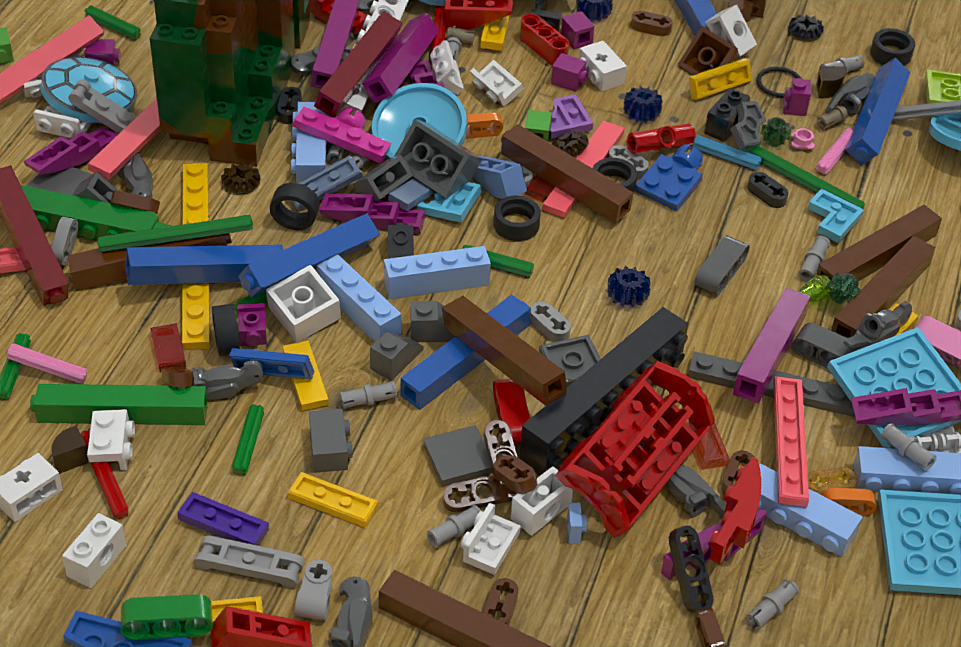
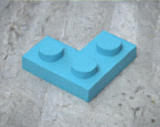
(838, 214)

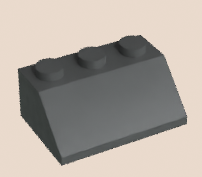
(437, 159)

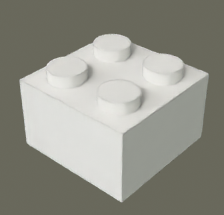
(303, 303)

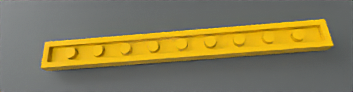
(195, 295)

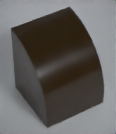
(830, 80)
(69, 450)

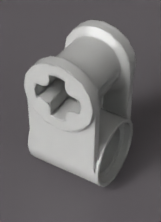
(315, 591)

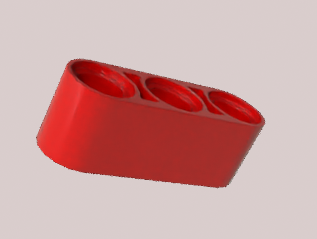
(542, 38)
(511, 406)

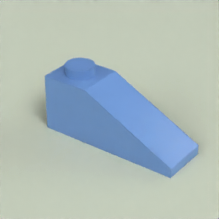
(500, 177)

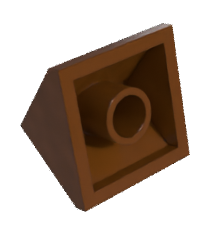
(707, 52)

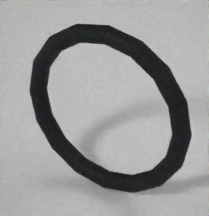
(775, 68)

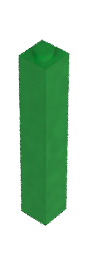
(143, 403)

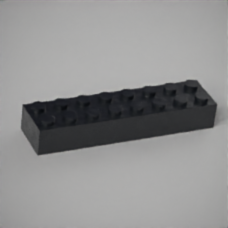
(578, 413)

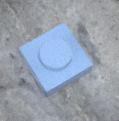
(575, 523)

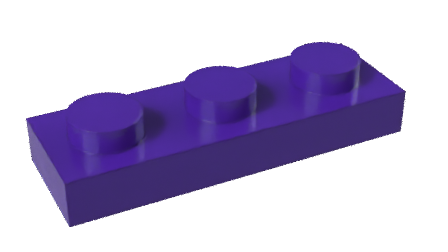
(222, 520)

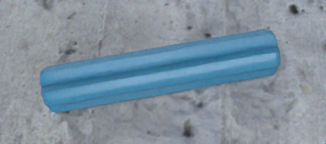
(727, 152)

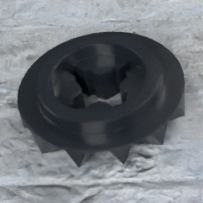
(798, 27)

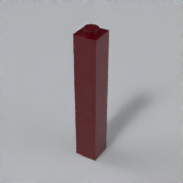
(358, 64)
(30, 240)

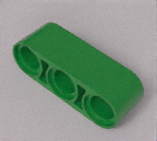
(166, 617)

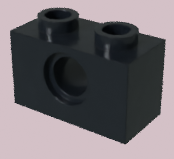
(724, 114)

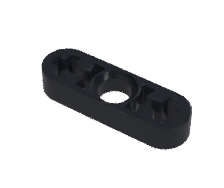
(694, 546)

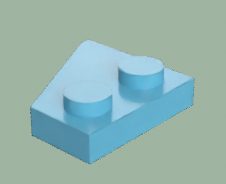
(456, 206)

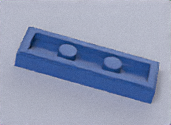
(275, 362)

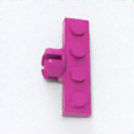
(343, 131)

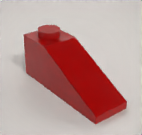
(475, 13)
(255, 629)

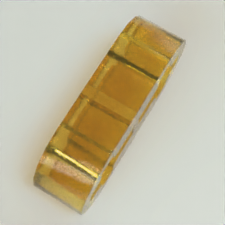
(830, 479)

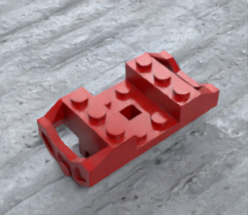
(615, 469)

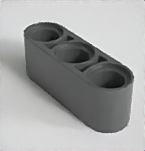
(721, 265)
(820, 344)

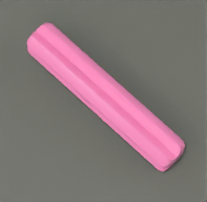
(834, 152)
(47, 363)

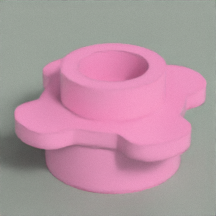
(803, 139)

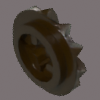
(572, 143)
(235, 183)

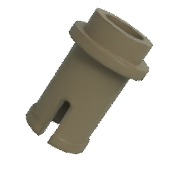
(464, 36)
(836, 115)

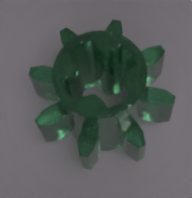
(775, 132)
(843, 288)

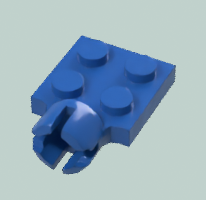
(672, 177)

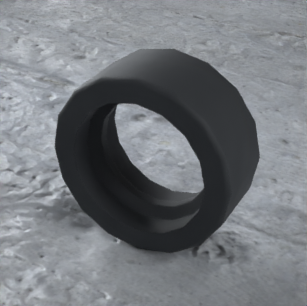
(895, 38)
(620, 168)
(517, 205)
(289, 218)
(225, 328)

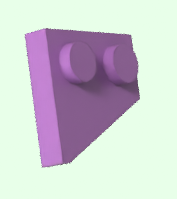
(569, 116)

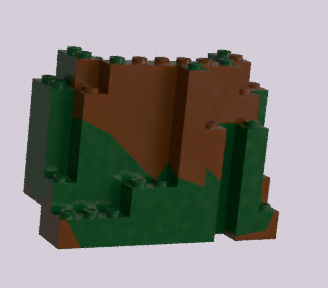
(224, 70)

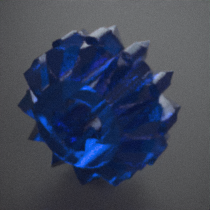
(595, 8)
(642, 104)
(628, 286)

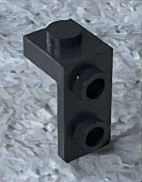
(551, 18)
(400, 240)

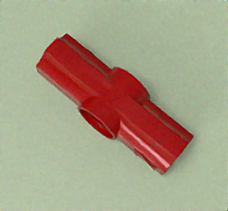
(651, 139)

